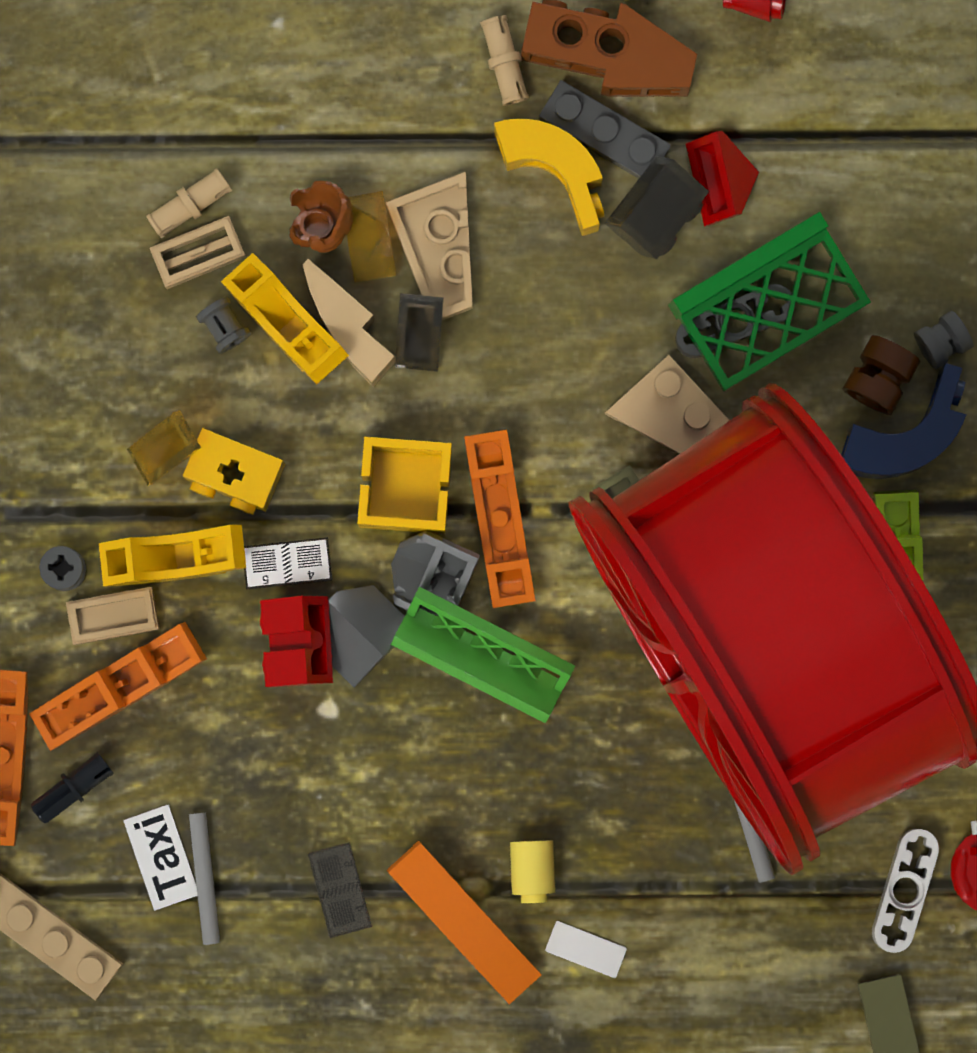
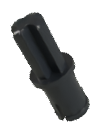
(71, 788)

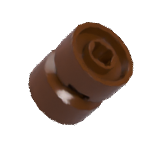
(882, 373)

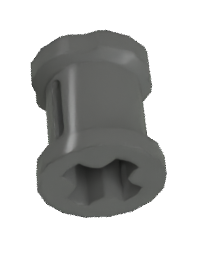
(223, 325)

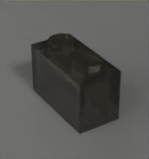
(657, 208)

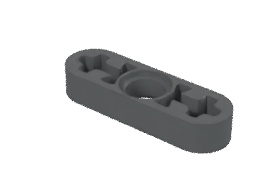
(738, 304)

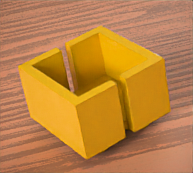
(404, 485)

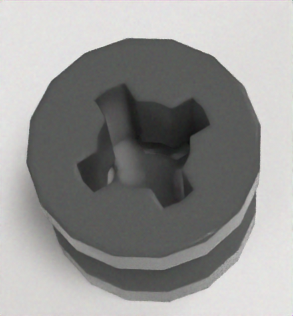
(71, 568)

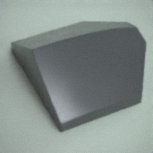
(432, 565)
(361, 630)

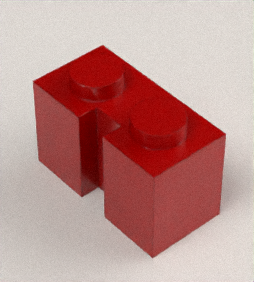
(297, 641)

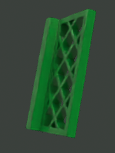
(749, 270)

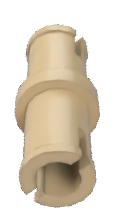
(504, 60)
(189, 203)

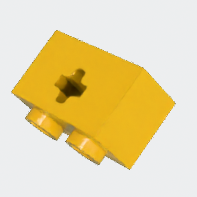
(218, 452)

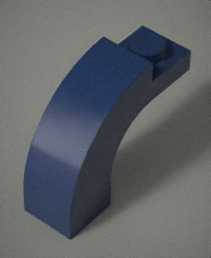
(894, 455)

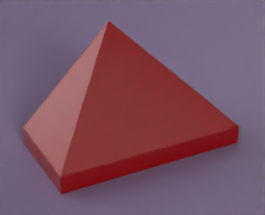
(724, 173)

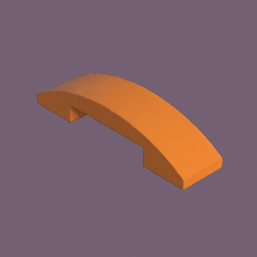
(499, 518)
(12, 750)

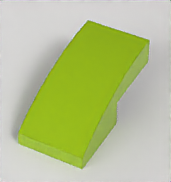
(902, 515)

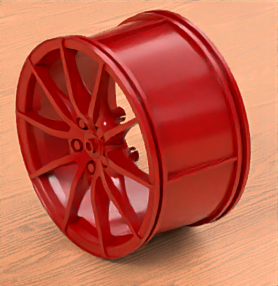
(785, 624)

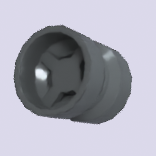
(943, 339)

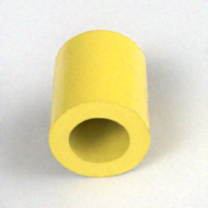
(532, 870)

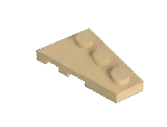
(436, 241)
(668, 408)

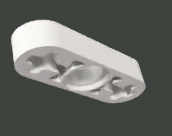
(907, 925)

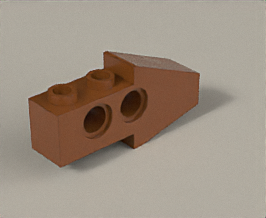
(645, 67)

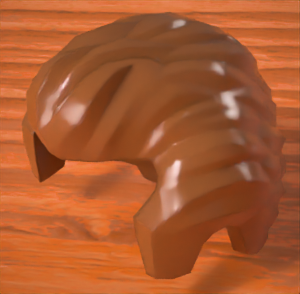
(323, 218)

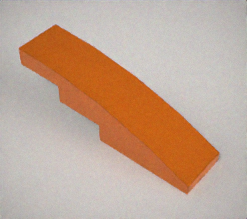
(117, 686)
(463, 922)

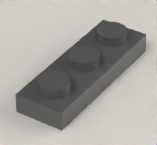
(603, 130)

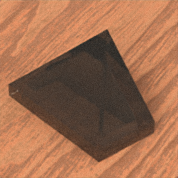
(419, 332)

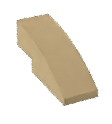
(347, 324)

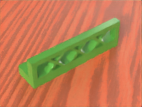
(480, 657)

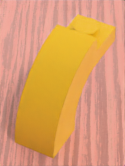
(558, 152)
(284, 319)
(172, 556)

